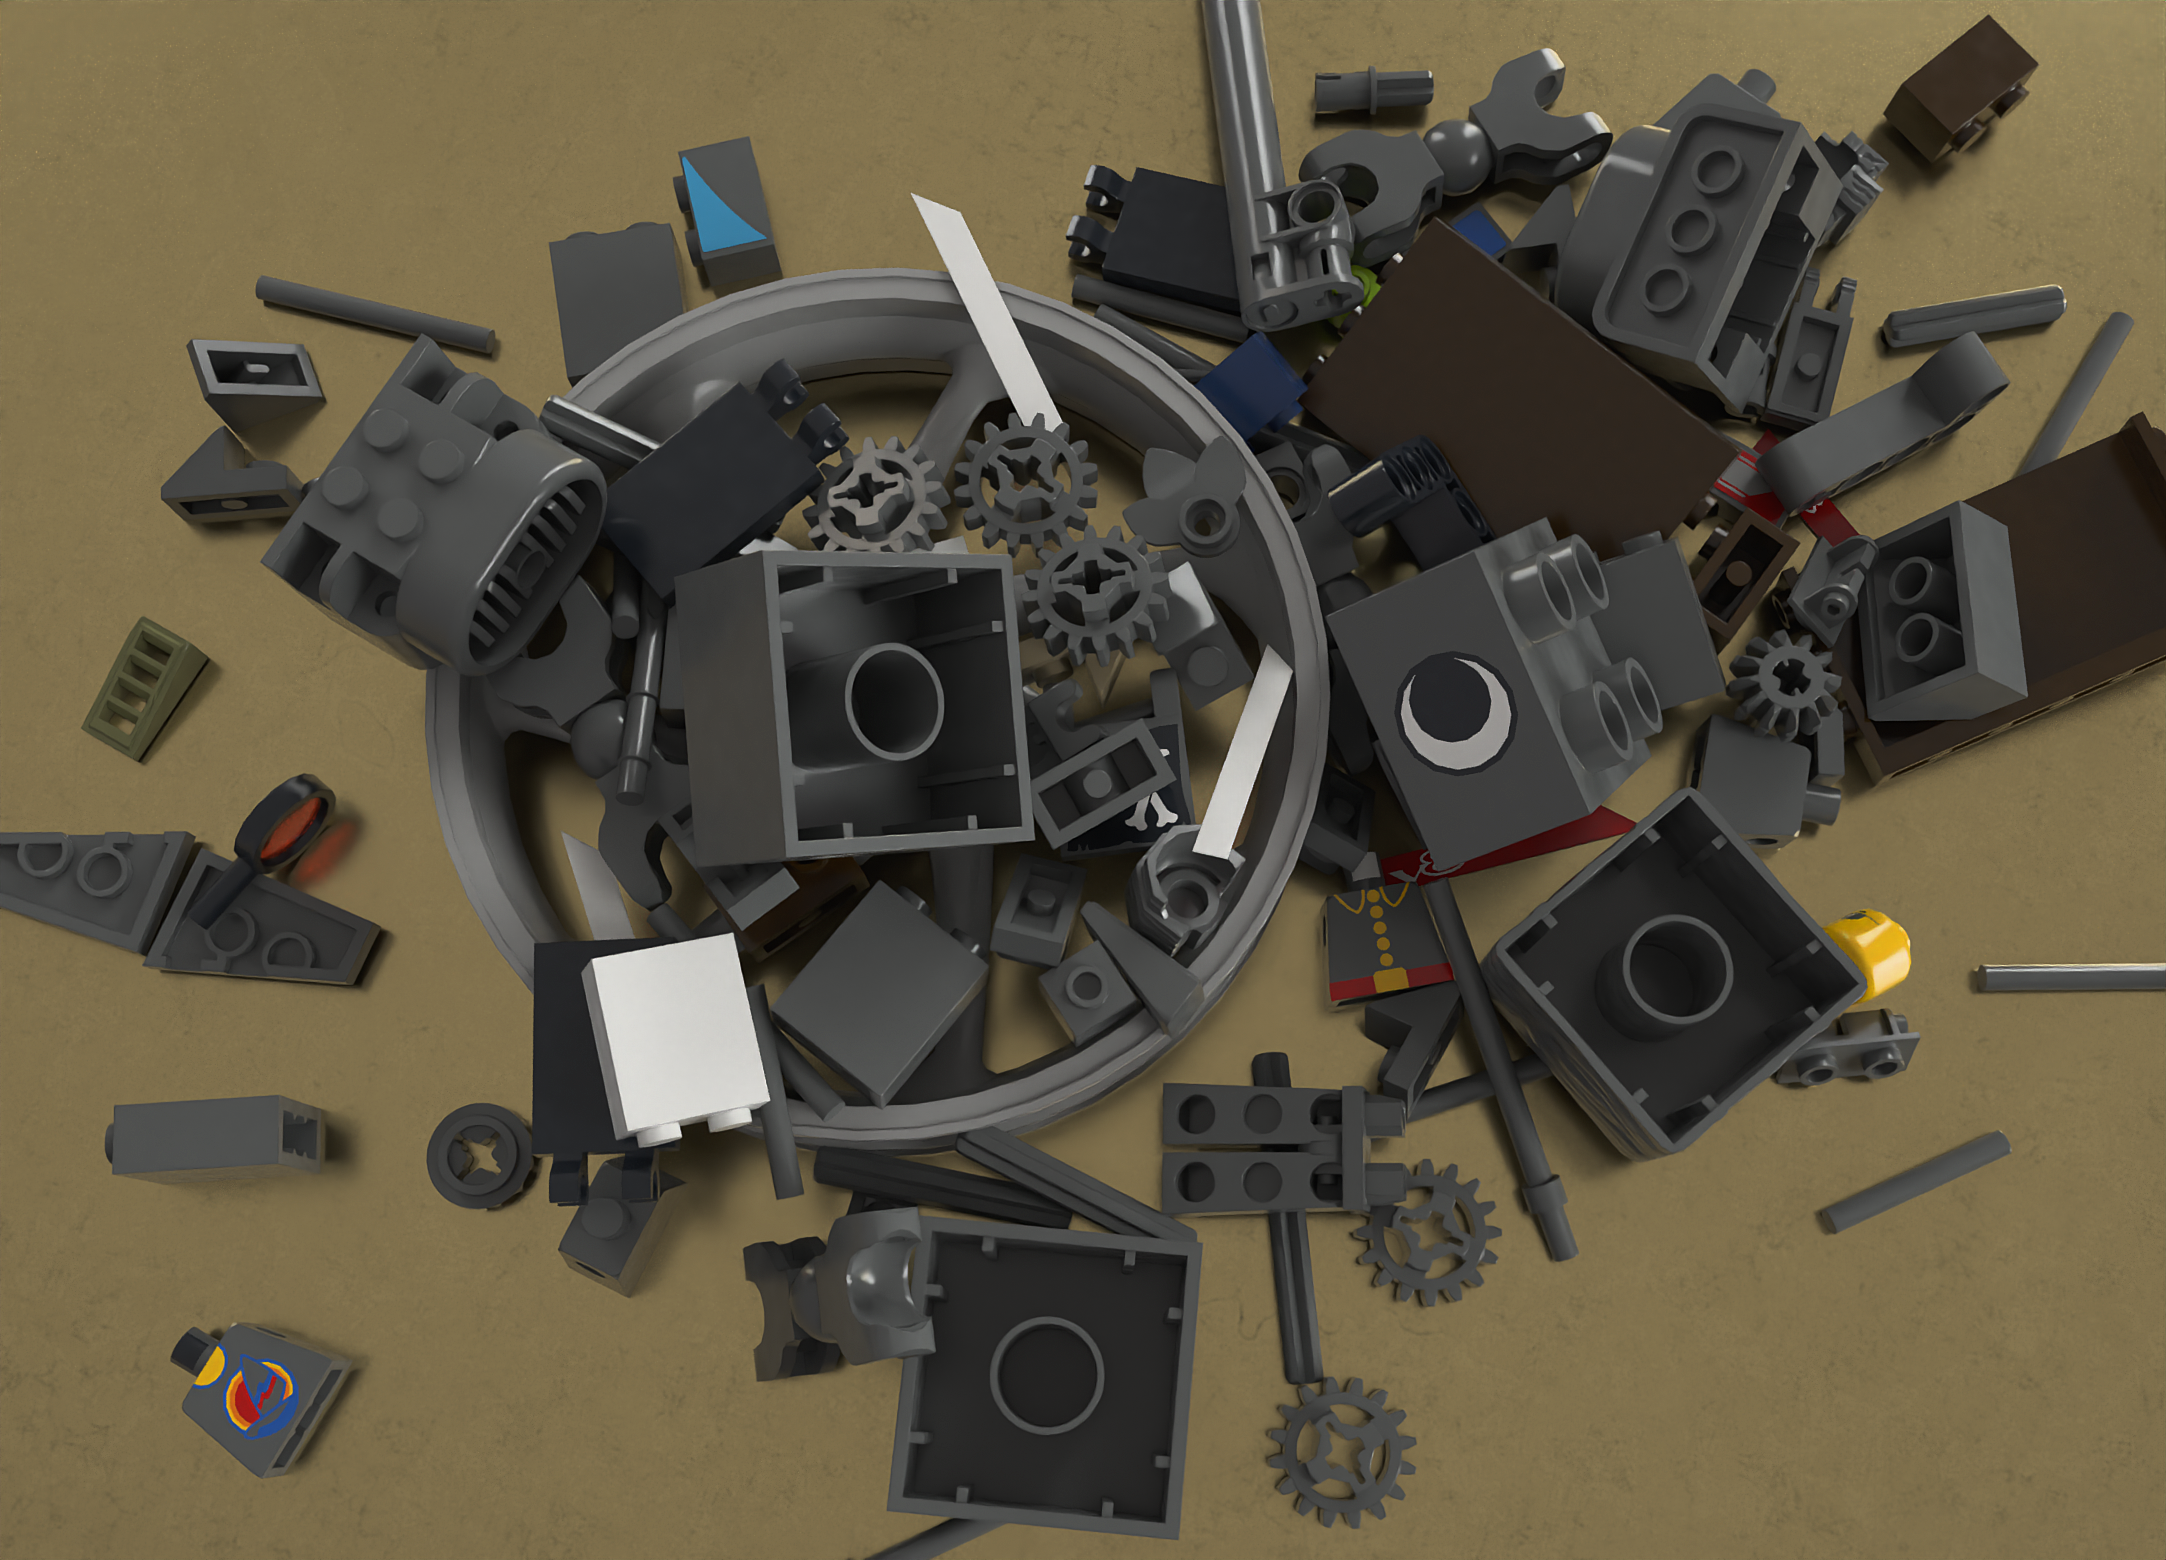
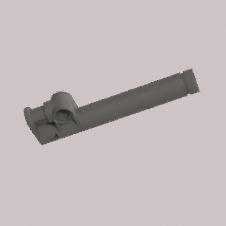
(1279, 249)

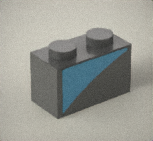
(727, 210)

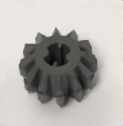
(1806, 686)

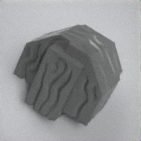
(1858, 171)
(1178, 891)

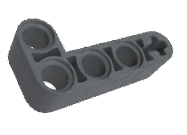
(1884, 427)

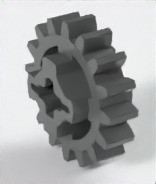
(1019, 457)
(876, 502)
(1096, 595)
(1417, 1262)
(1368, 1436)

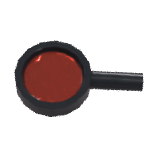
(269, 840)

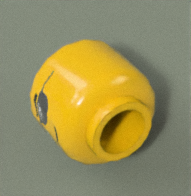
(1875, 946)

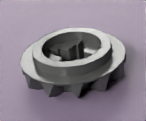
(449, 1158)

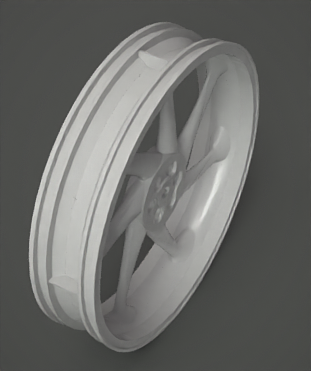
(919, 323)

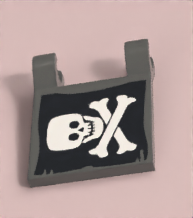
(1145, 821)

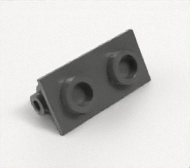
(1830, 585)
(1872, 1045)

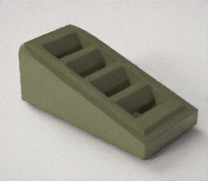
(123, 677)

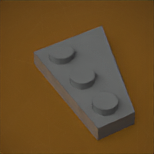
(94, 884)
(263, 932)

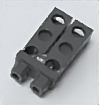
(1324, 1174)

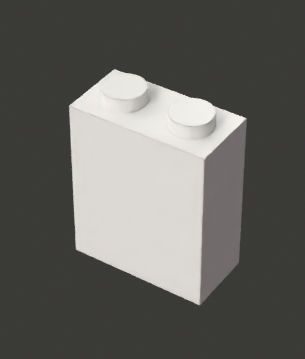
(675, 1039)

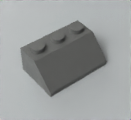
(1941, 620)

